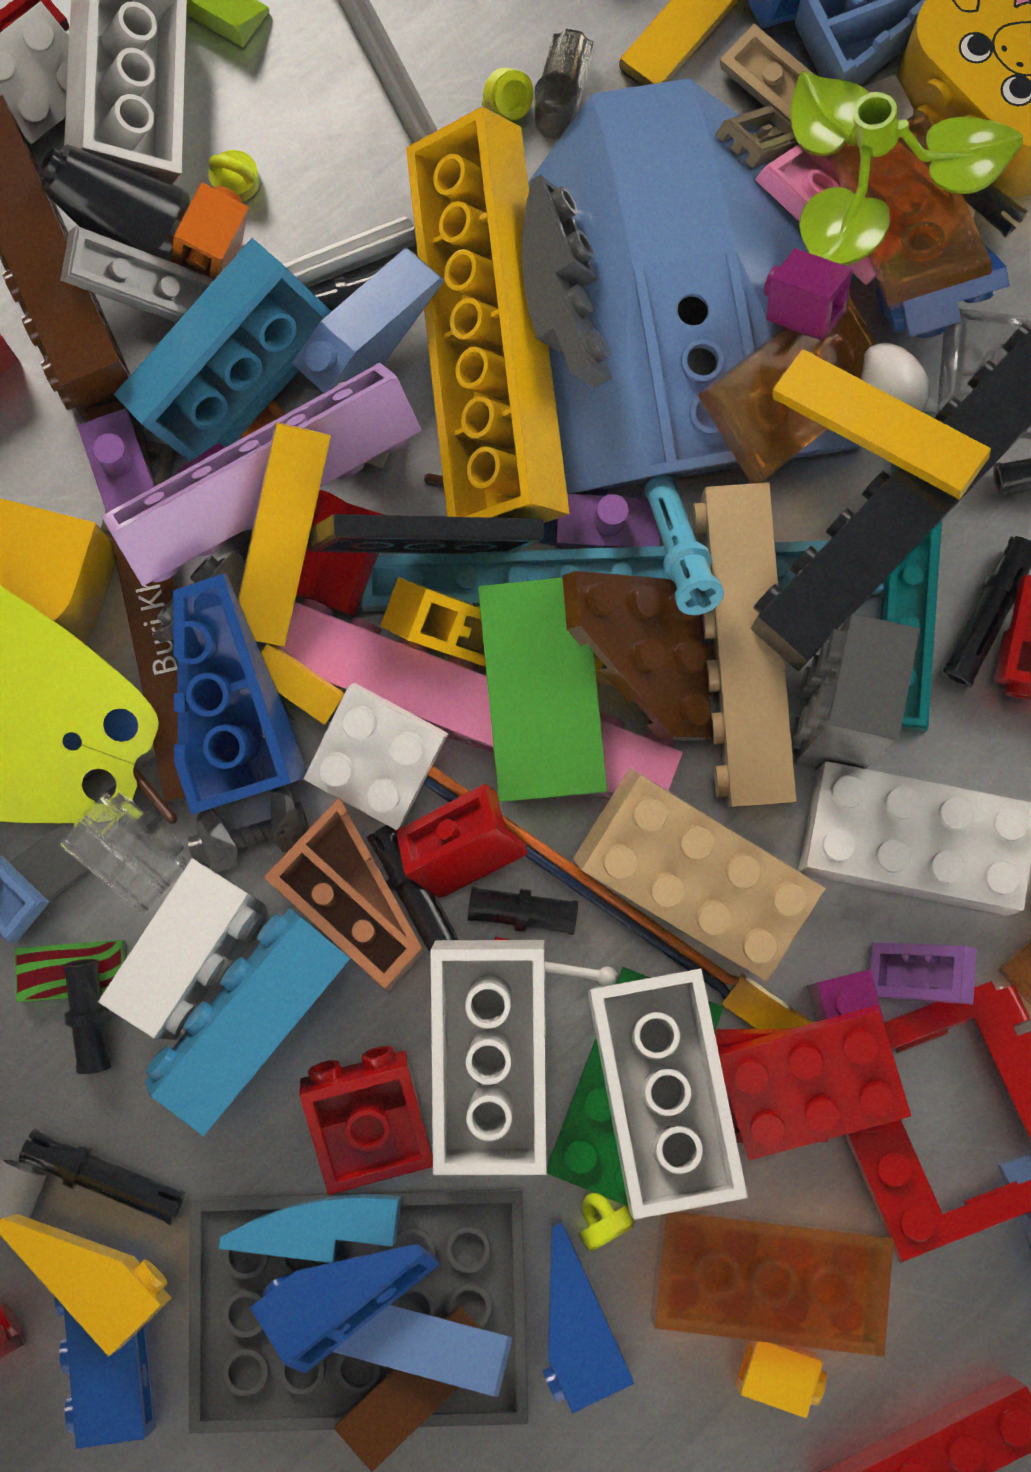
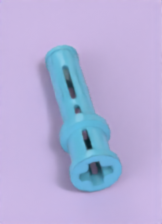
(686, 559)

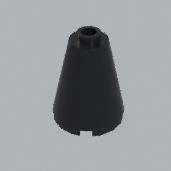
(113, 199)

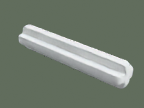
(354, 252)

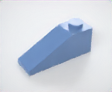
(368, 322)

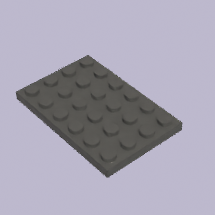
(245, 1386)

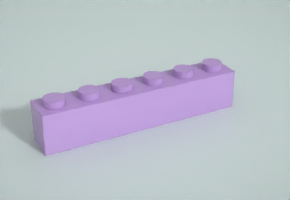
(221, 494)

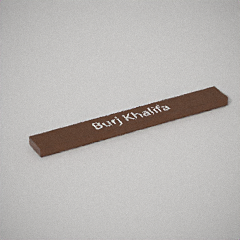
(154, 659)

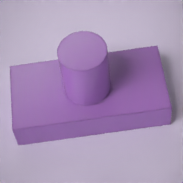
(116, 458)
(606, 523)
(924, 972)

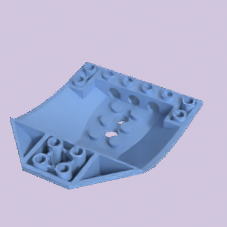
(666, 223)

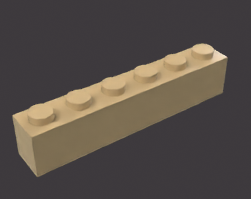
(745, 670)

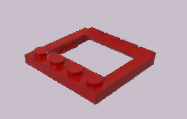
(888, 1157)

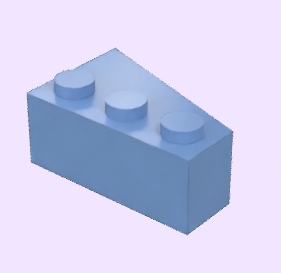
(855, 36)

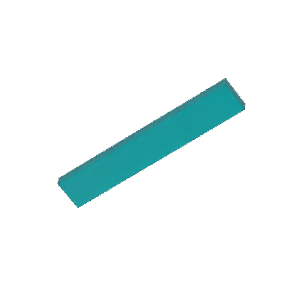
(912, 601)

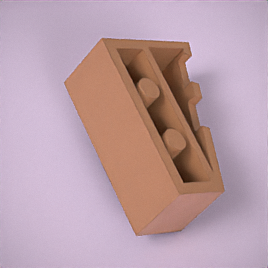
(347, 898)

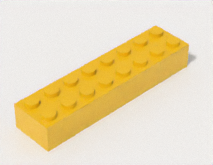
(483, 352)

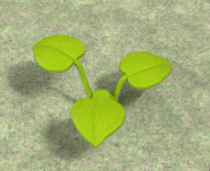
(828, 112)

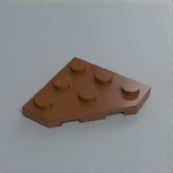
(646, 648)

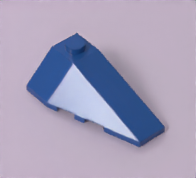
(228, 709)

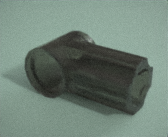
(562, 82)

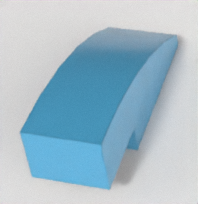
(315, 1227)

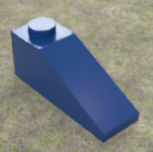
(326, 1304)
(580, 1341)

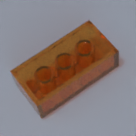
(772, 1281)

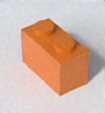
(210, 230)

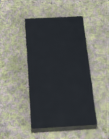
(422, 534)

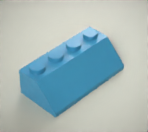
(225, 355)
(244, 1021)

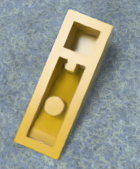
(435, 621)
(96, 1284)

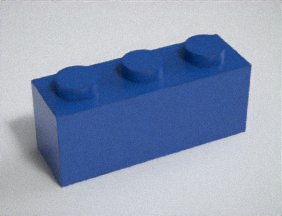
(108, 1393)

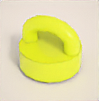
(508, 93)
(236, 172)
(605, 1229)

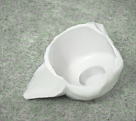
(899, 375)

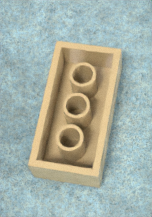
(697, 874)

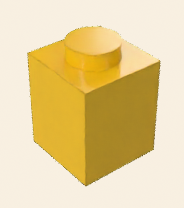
(781, 1376)

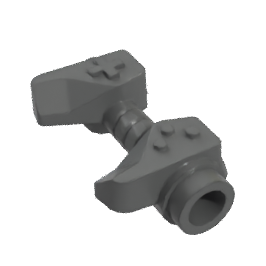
(219, 846)

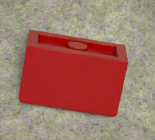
(336, 577)
(458, 843)

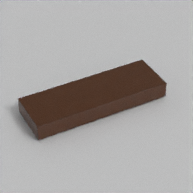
(395, 1408)

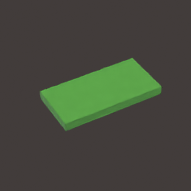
(540, 694)

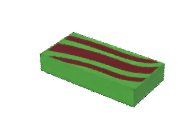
(41, 973)

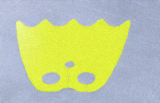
(55, 688)

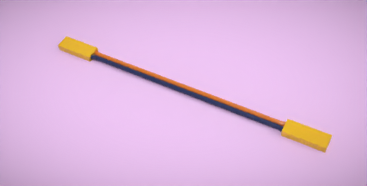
(745, 996)

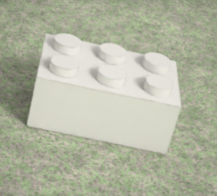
(182, 952)

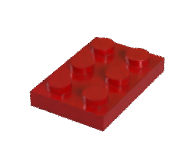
(813, 1083)

